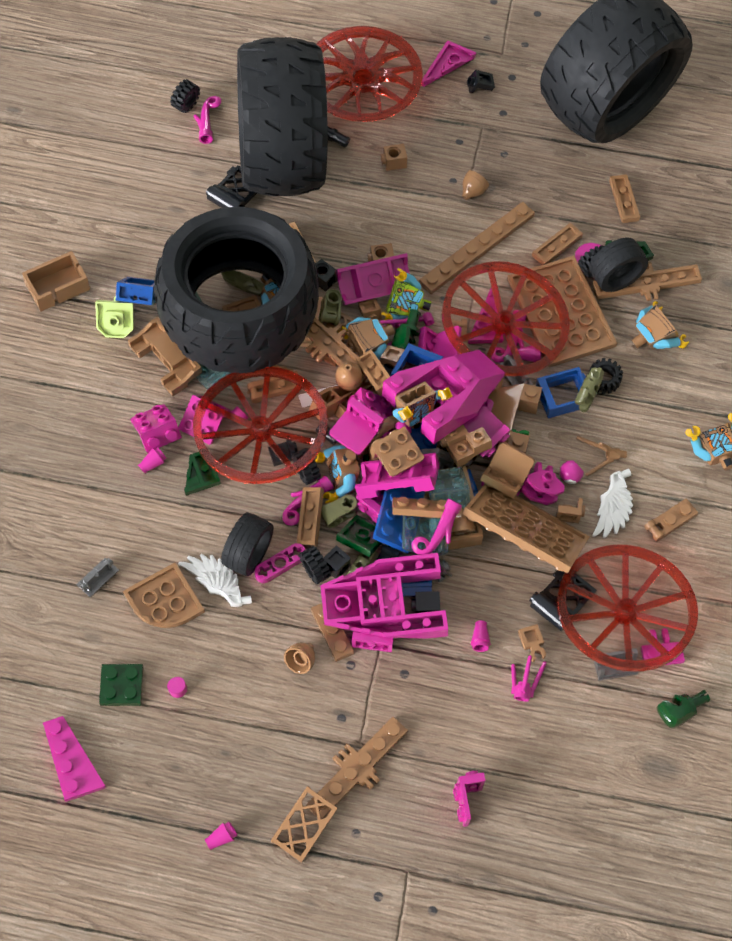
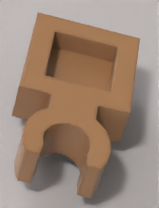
(532, 639)

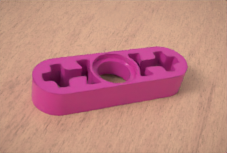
(265, 566)

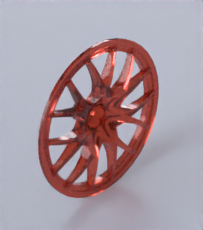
(366, 73)

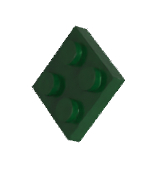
(359, 536)
(121, 685)

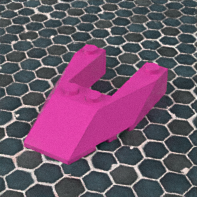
(467, 375)
(374, 603)

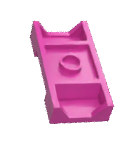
(370, 278)
(376, 478)

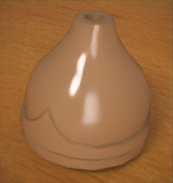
(474, 185)
(349, 376)
(462, 524)
(300, 657)

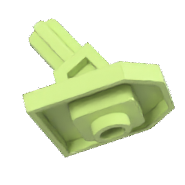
(114, 318)

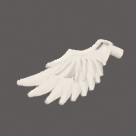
(614, 505)
(216, 579)

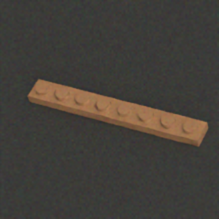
(476, 248)

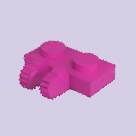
(649, 651)

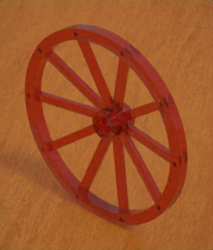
(506, 316)
(260, 422)
(629, 605)

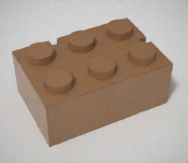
(56, 281)

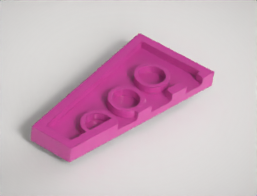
(72, 764)

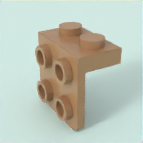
(397, 451)
(508, 470)

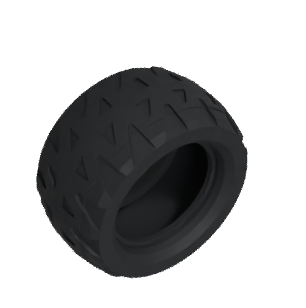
(615, 66)
(282, 116)
(227, 242)

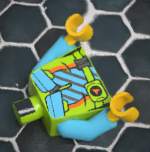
(405, 296)

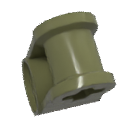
(330, 310)
(338, 511)

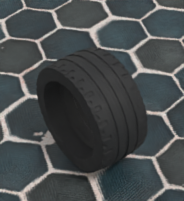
(618, 264)
(247, 544)

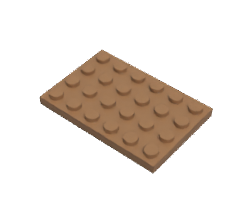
(588, 327)
(527, 527)

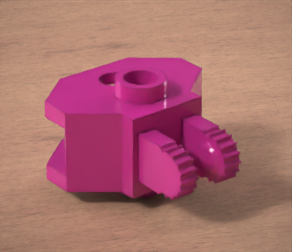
(543, 484)

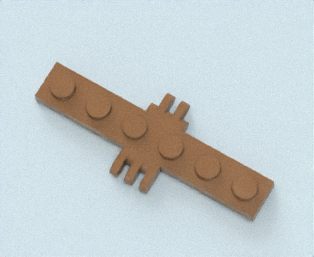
(653, 281)
(330, 343)
(358, 766)

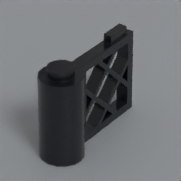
(226, 196)
(546, 603)

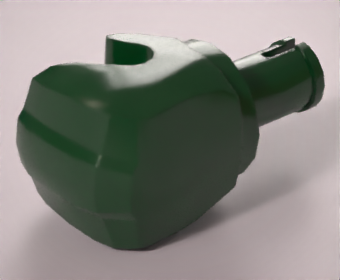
(406, 332)
(677, 715)

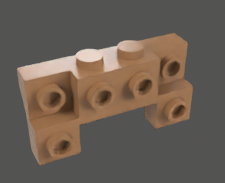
(156, 339)
(464, 445)

